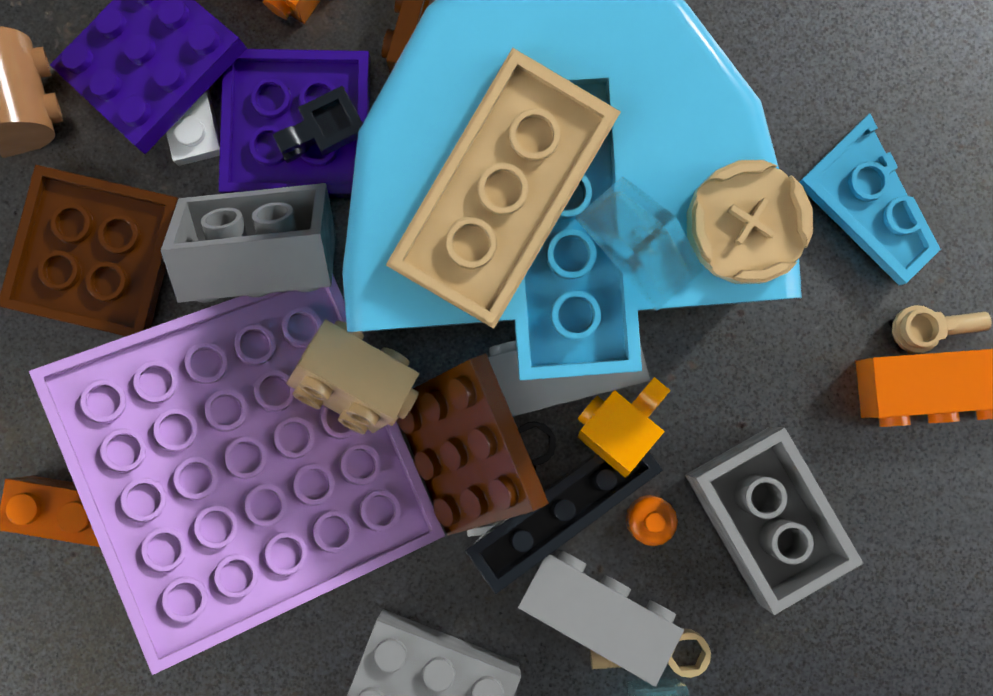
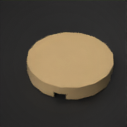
(749, 222)

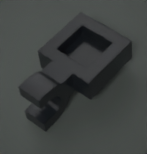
(327, 122)

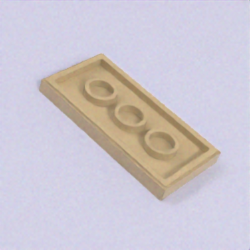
(503, 188)

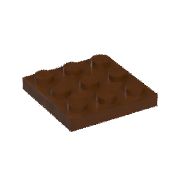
(88, 252)
(470, 449)

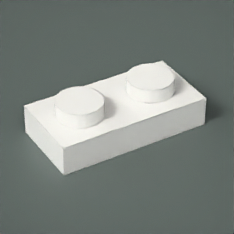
(195, 133)

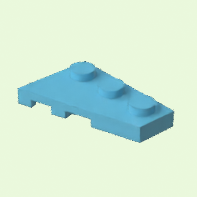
(867, 200)

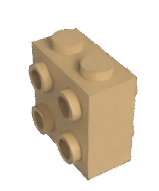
(354, 379)

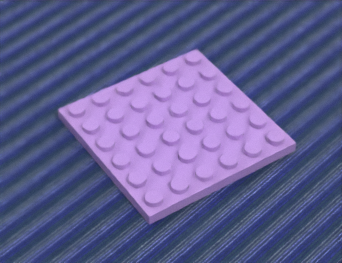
(220, 484)

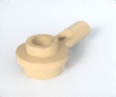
(920, 328)

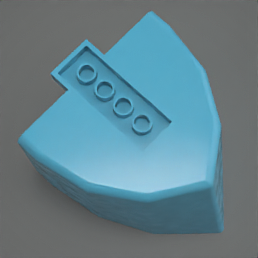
(676, 126)

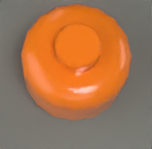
(651, 520)

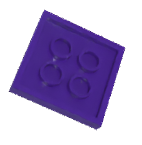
(148, 63)
(264, 96)

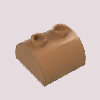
(24, 107)

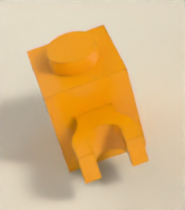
(622, 430)

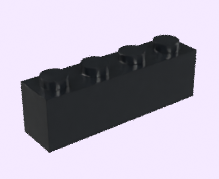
(573, 505)

